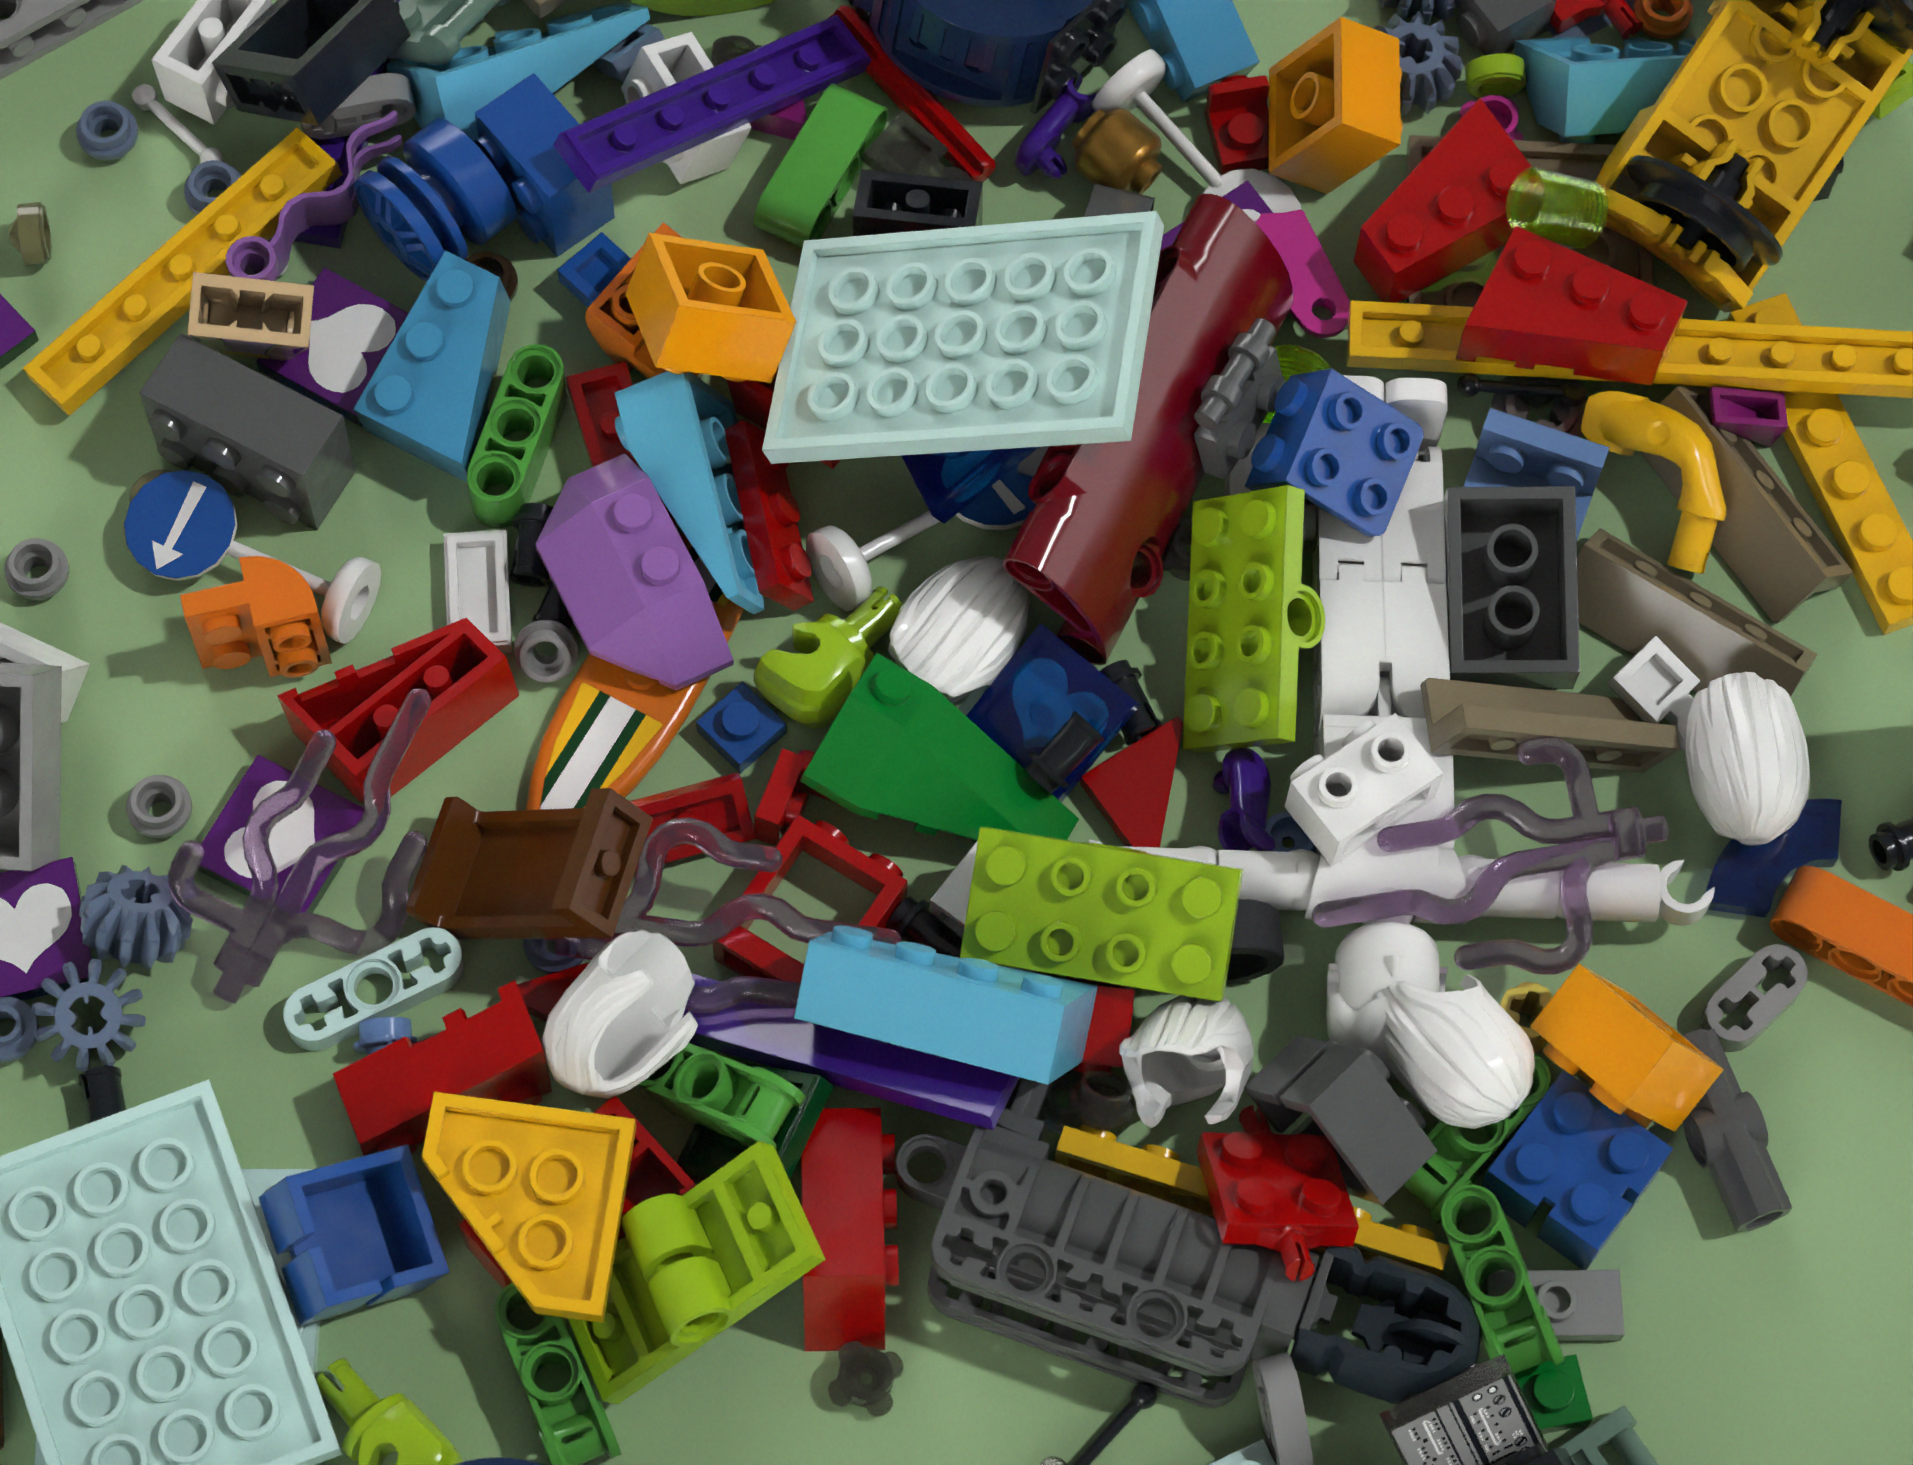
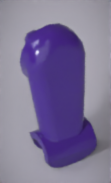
(1039, 145)
(1249, 788)

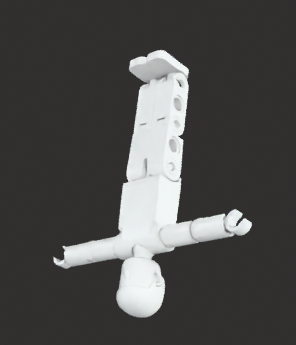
(1377, 647)

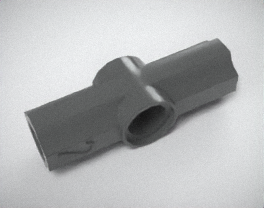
(1731, 1139)

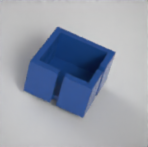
(518, 139)
(1580, 1164)
(354, 1234)

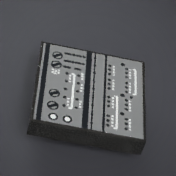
(1465, 1420)

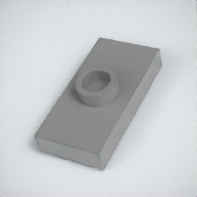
(1578, 1302)

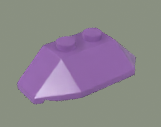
(631, 577)

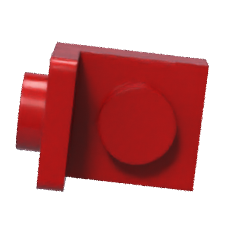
(1239, 122)
(784, 796)

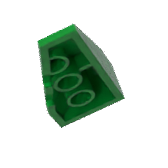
(922, 760)

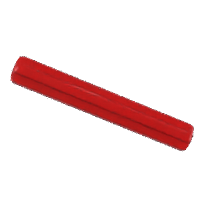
(918, 102)

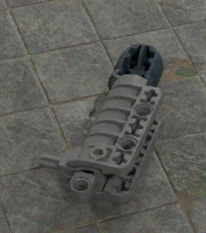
(1151, 1268)

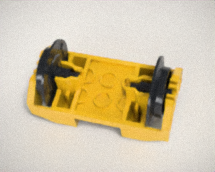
(1752, 133)

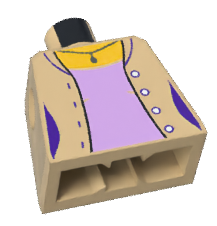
(250, 316)

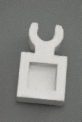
(1657, 686)

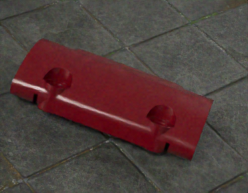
(1115, 504)

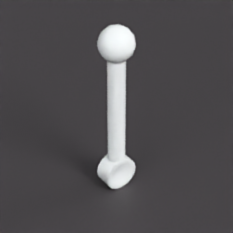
(146, 99)

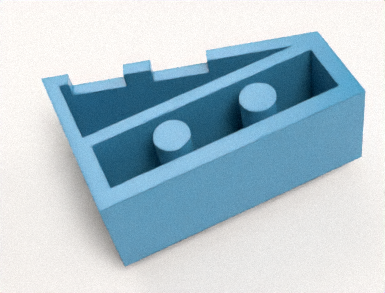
(1196, 40)
(440, 368)

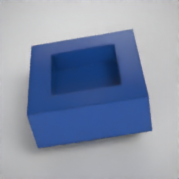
(592, 268)
(741, 727)

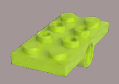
(1246, 620)
(1102, 913)
(696, 1269)

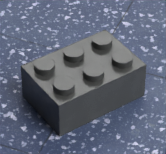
(248, 432)
(1512, 585)

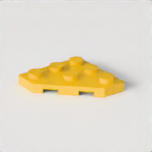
(537, 1192)

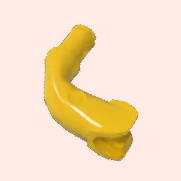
(1635, 423)

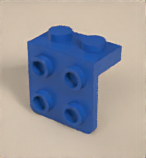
(1338, 448)

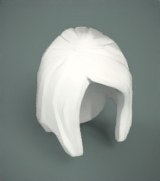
(961, 626)
(1747, 758)
(621, 1016)
(1457, 1052)
(1187, 1054)

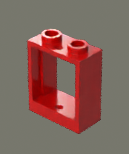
(753, 956)

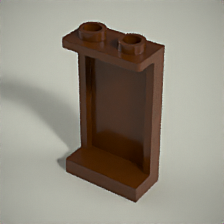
(530, 869)

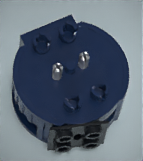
(995, 48)

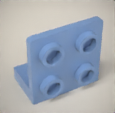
(1534, 455)

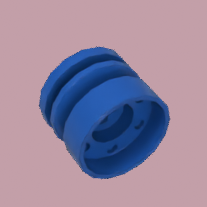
(435, 198)

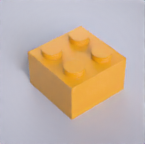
(1334, 105)
(710, 308)
(1624, 1051)

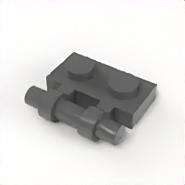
(1238, 400)

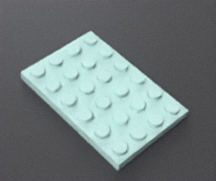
(966, 339)
(151, 1298)

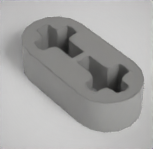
(368, 103)
(1764, 1008)
(1282, 1410)

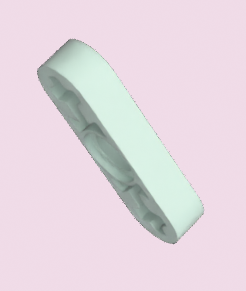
(323, 996)

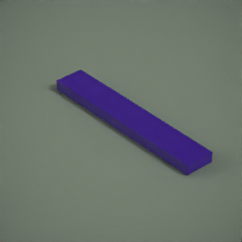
(711, 103)
(855, 1062)

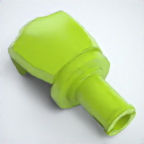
(836, 655)
(384, 1423)

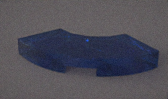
(1750, 875)

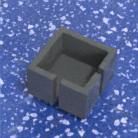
(1350, 1103)

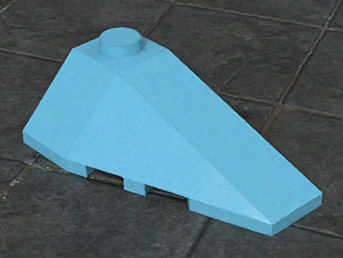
(484, 73)
(1595, 87)
(680, 442)

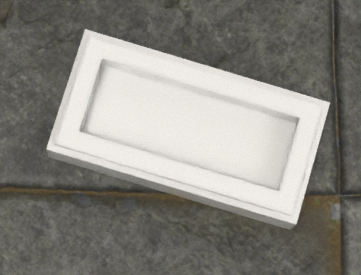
(479, 583)

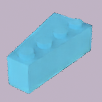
(946, 1004)

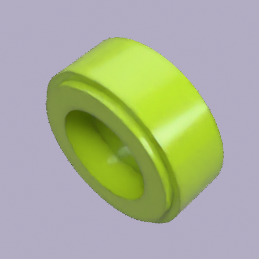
(1495, 75)

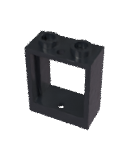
(264, 67)

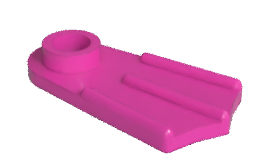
(1309, 271)

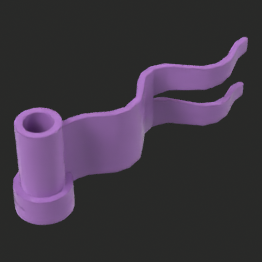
(266, 260)

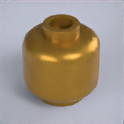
(1117, 151)

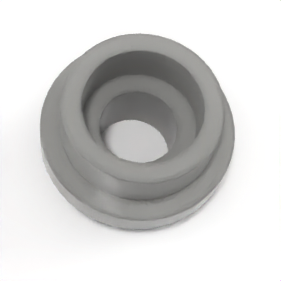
(31, 554)
(543, 667)
(153, 790)

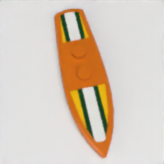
(615, 722)

